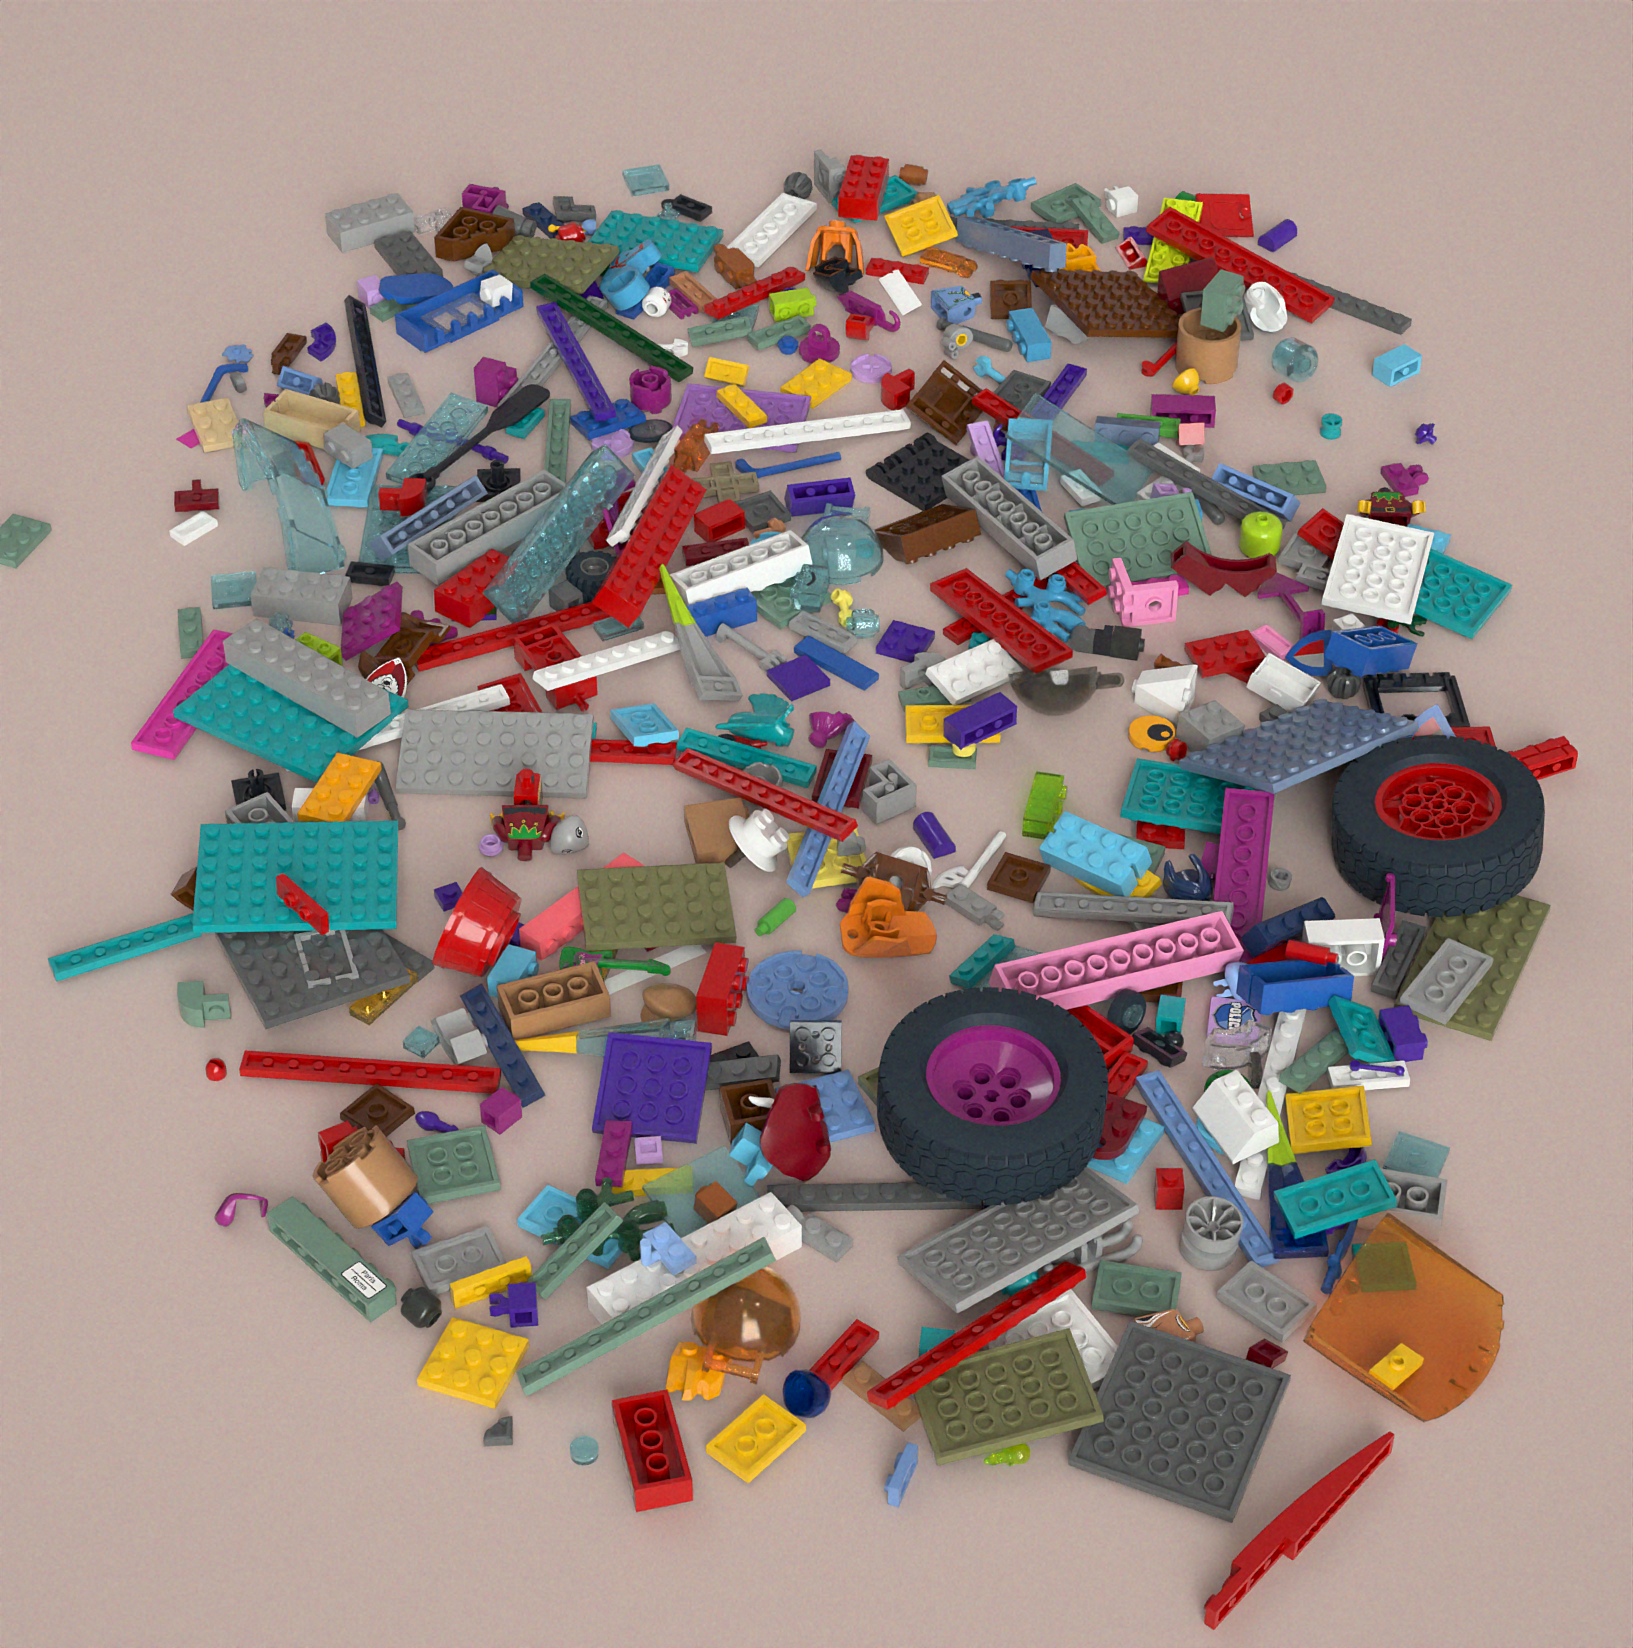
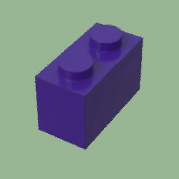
(1403, 1033)

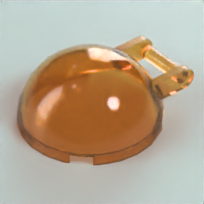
(748, 1323)

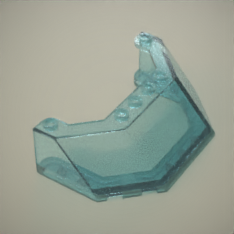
(303, 508)

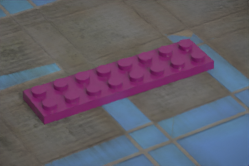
(1244, 857)

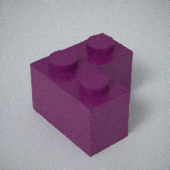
(483, 198)
(493, 380)

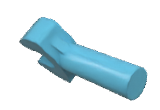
(984, 368)

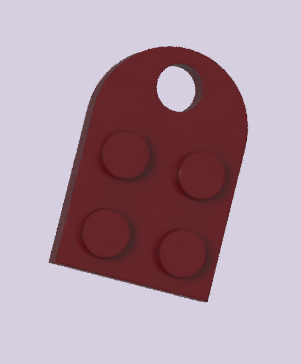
(1119, 1126)

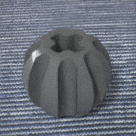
(798, 185)
(325, 392)
(1342, 683)

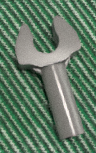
(1191, 456)

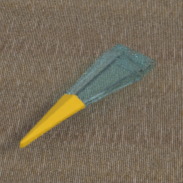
(594, 1040)

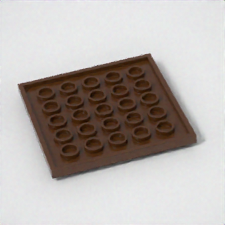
(1109, 303)

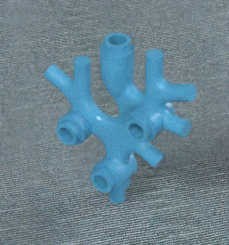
(985, 197)
(1040, 598)

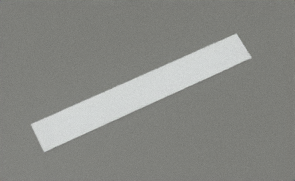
(672, 959)

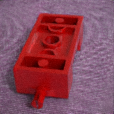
(547, 648)

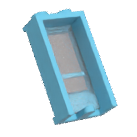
(1023, 468)

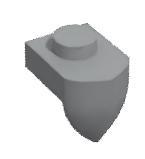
(481, 259)

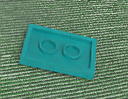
(1360, 1031)

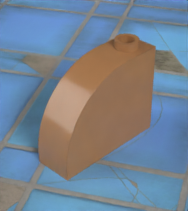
(709, 829)

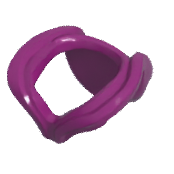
(226, 1212)

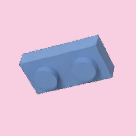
(904, 1468)

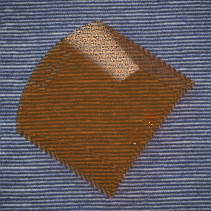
(1414, 1296)

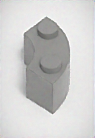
(459, 1036)

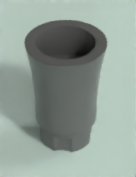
(523, 224)

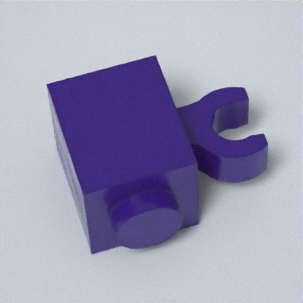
(520, 1304)

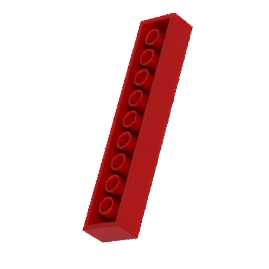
(649, 546)

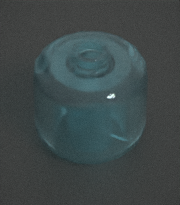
(1294, 359)

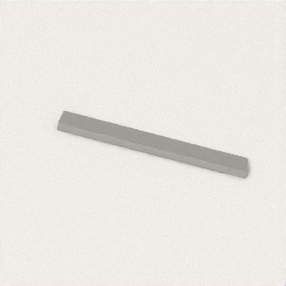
(1125, 908)

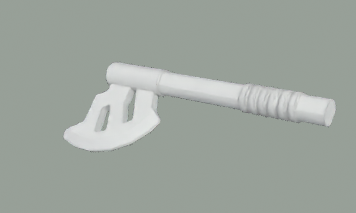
(969, 876)

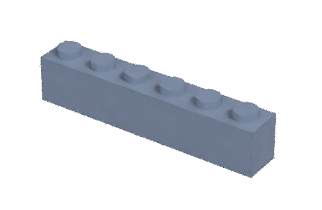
(428, 518)

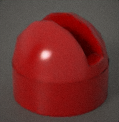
(216, 1069)

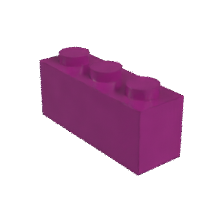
(1185, 407)

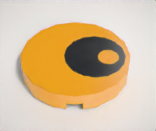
(1151, 733)

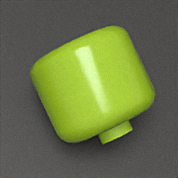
(1260, 534)

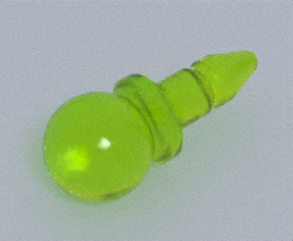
(1011, 1455)

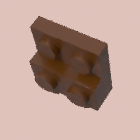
(1009, 296)

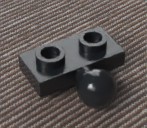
(1164, 1049)

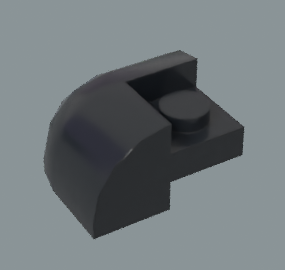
(836, 275)

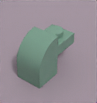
(197, 1006)

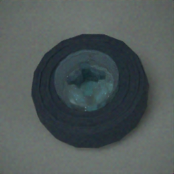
(1127, 1010)

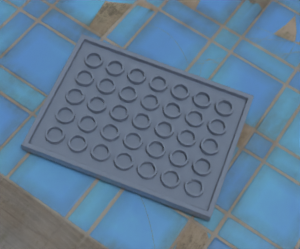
(1298, 745)

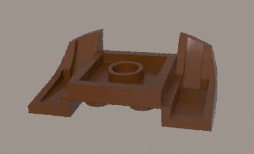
(405, 644)

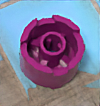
(650, 389)

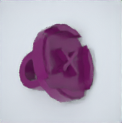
(819, 346)

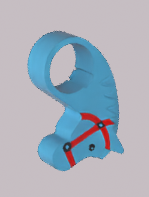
(623, 281)

